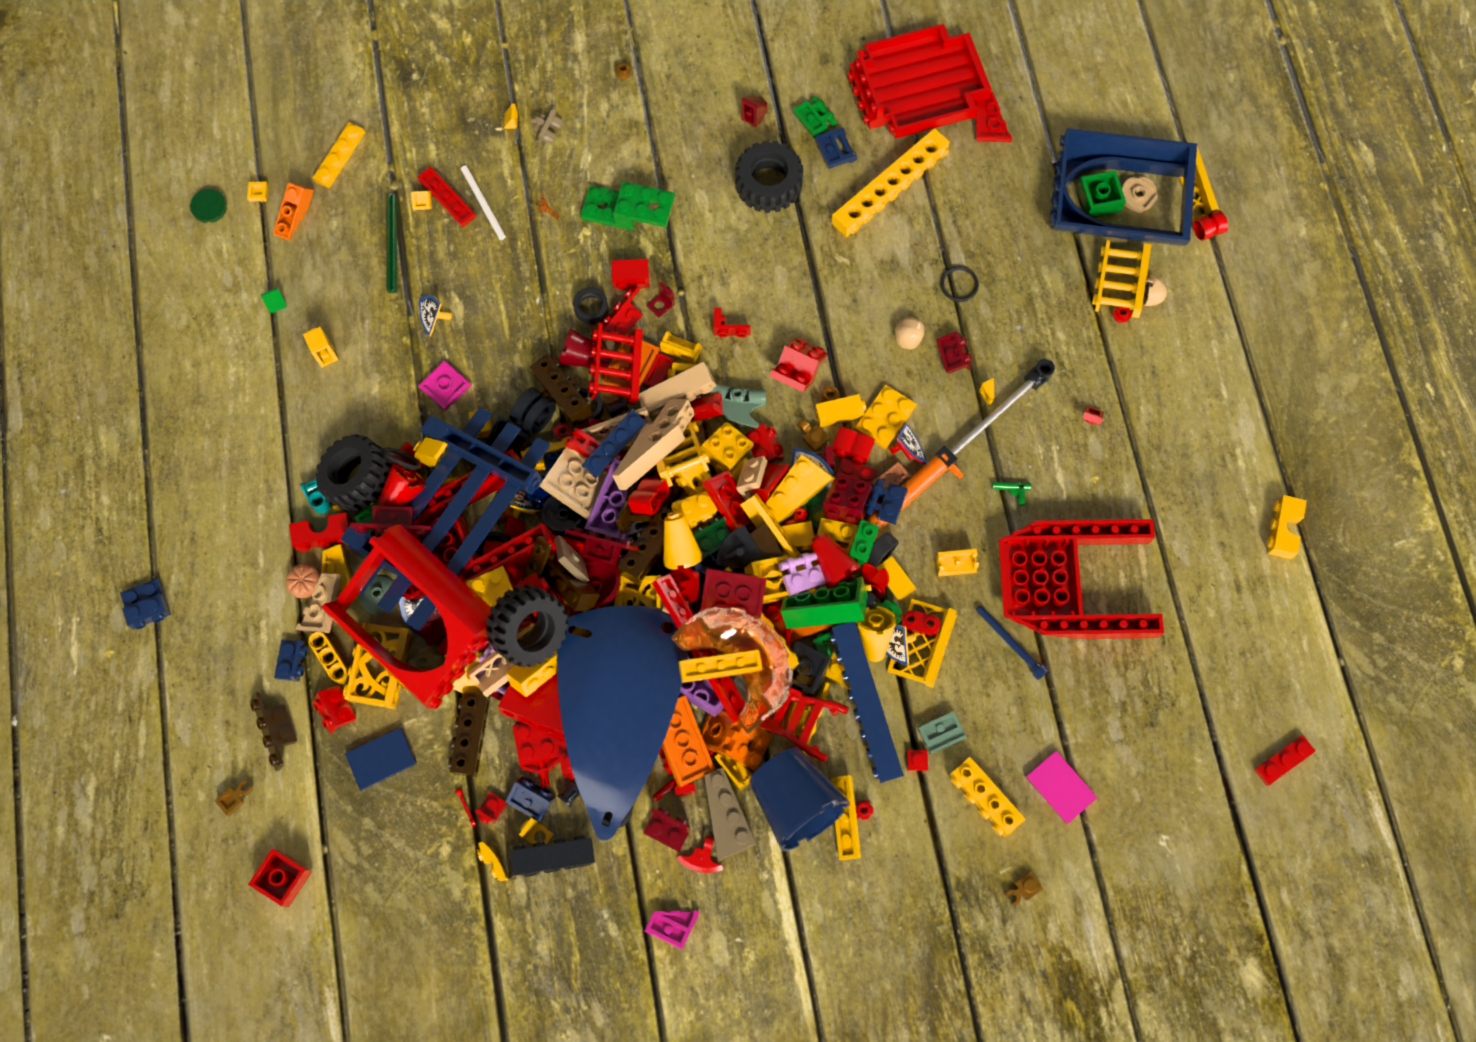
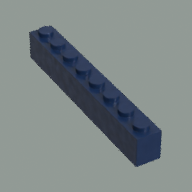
(867, 701)

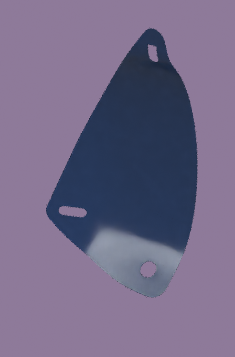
(616, 704)

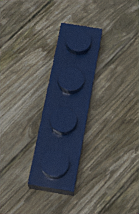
(613, 444)

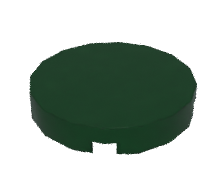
(208, 206)

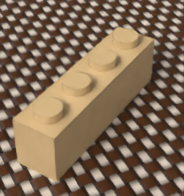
(681, 386)

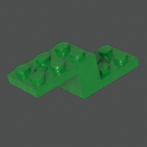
(628, 206)

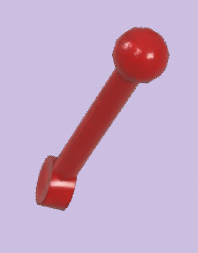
(459, 791)

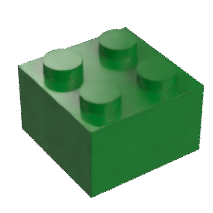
(1101, 194)

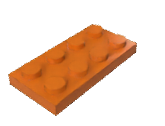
(685, 746)

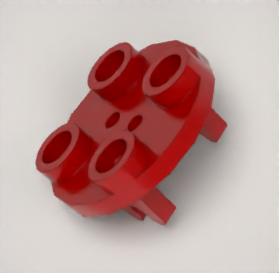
(687, 582)

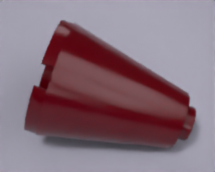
(577, 351)

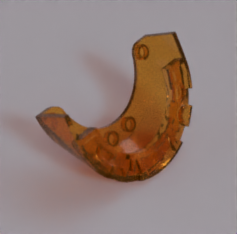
(736, 632)

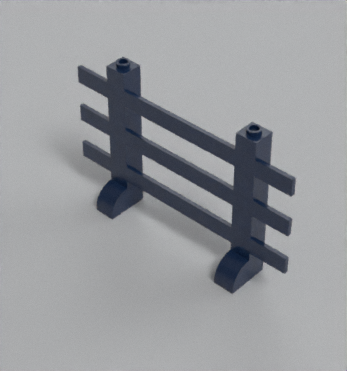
(488, 460)

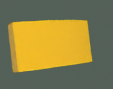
(489, 856)

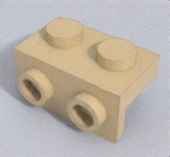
(751, 475)

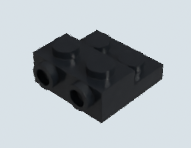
(810, 670)

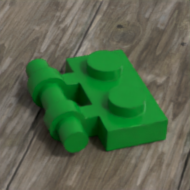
(811, 119)

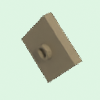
(571, 559)

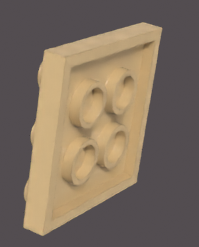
(572, 483)

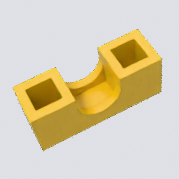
(1282, 542)

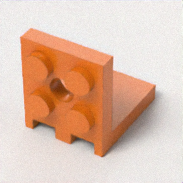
(733, 740)

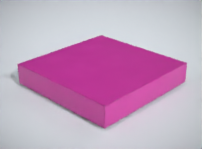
(444, 385)

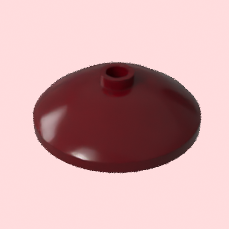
(604, 579)

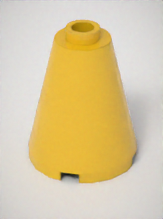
(679, 543)
(876, 632)

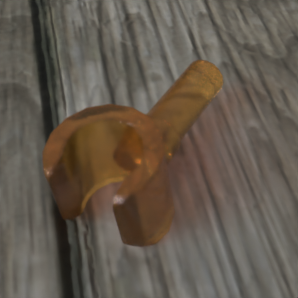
(545, 208)

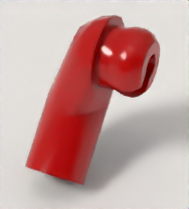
(799, 517)

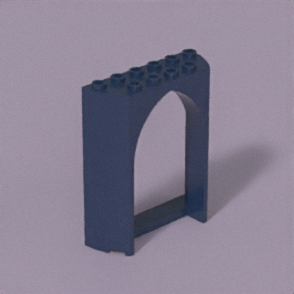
(1092, 151)

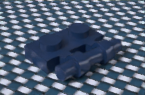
(892, 503)

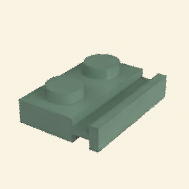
(942, 732)

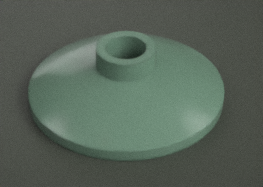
(370, 601)

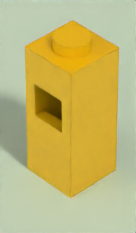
(840, 410)

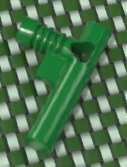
(1014, 489)

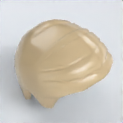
(1154, 292)
(909, 332)

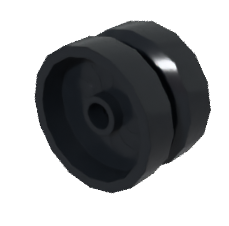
(532, 411)
(559, 517)

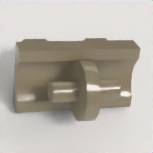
(552, 121)

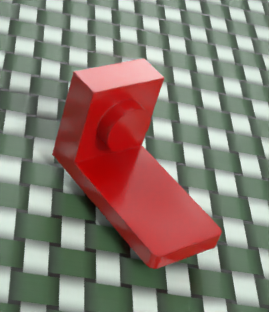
(723, 330)

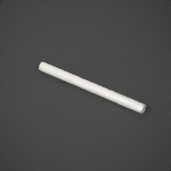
(483, 202)

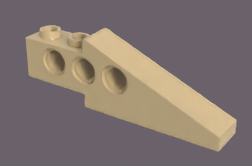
(654, 442)

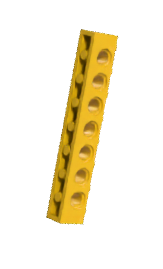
(919, 152)

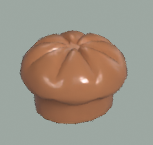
(302, 580)

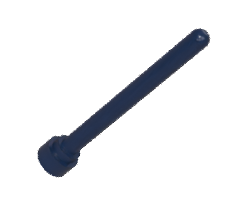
(1037, 669)

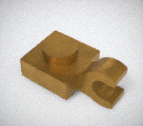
(813, 437)

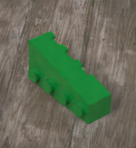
(826, 605)

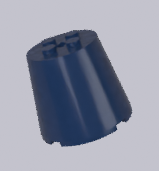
(796, 798)

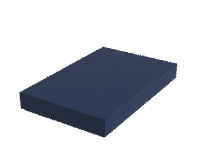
(380, 759)

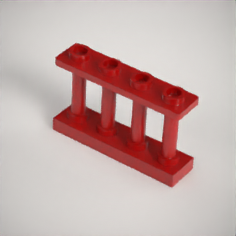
(633, 358)

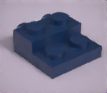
(144, 604)

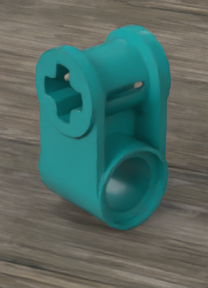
(313, 496)

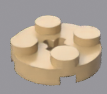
(1148, 195)

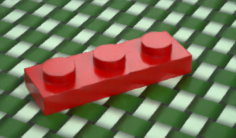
(1284, 760)

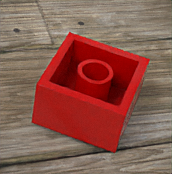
(280, 878)

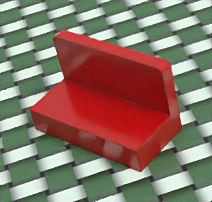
(707, 407)

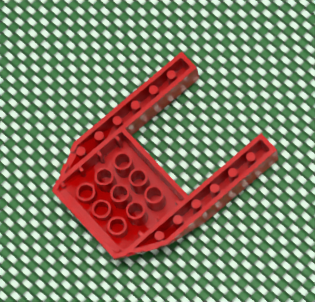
(510, 555)
(1044, 578)

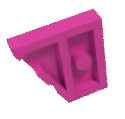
(672, 926)

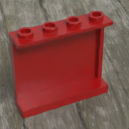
(538, 709)

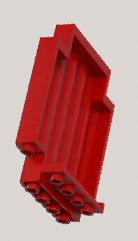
(918, 81)

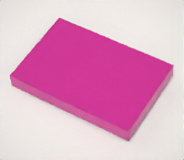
(1061, 787)

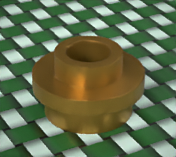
(623, 74)
(830, 390)

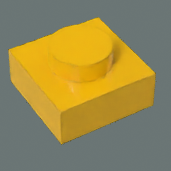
(257, 191)
(421, 200)

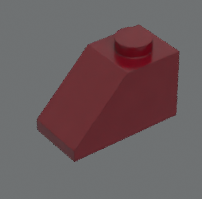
(753, 109)

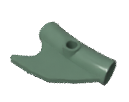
(740, 402)

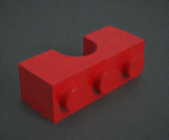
(304, 537)

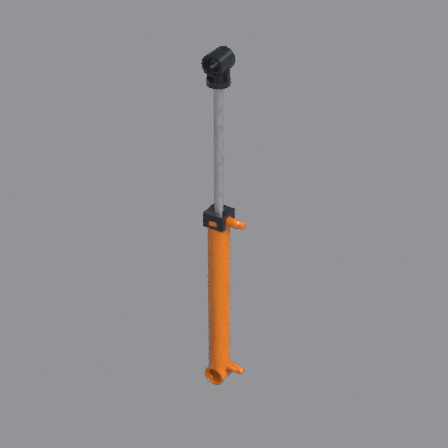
(945, 459)

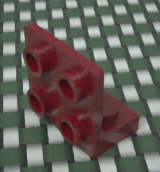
(667, 830)

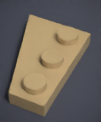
(315, 617)

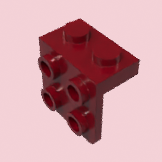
(846, 500)

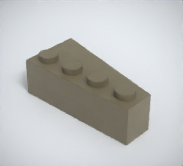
(728, 822)

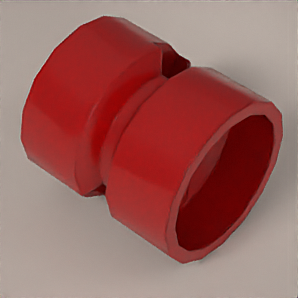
(1210, 225)

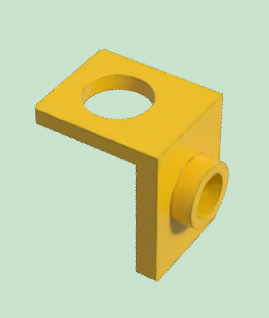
(529, 829)

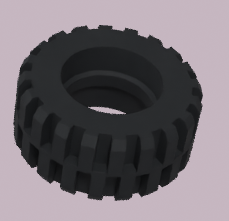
(768, 156)
(339, 463)
(509, 614)

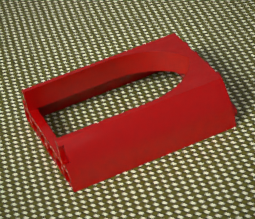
(458, 604)

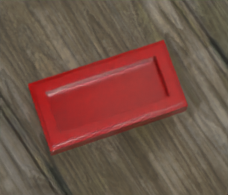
(658, 370)

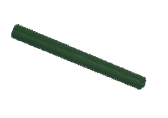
(391, 243)

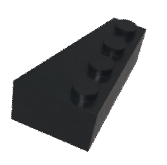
(550, 857)

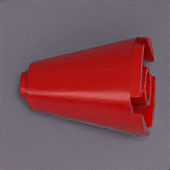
(401, 487)
(833, 560)

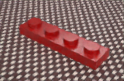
(446, 197)

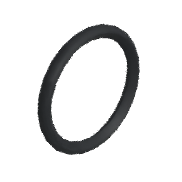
(963, 269)
(385, 451)

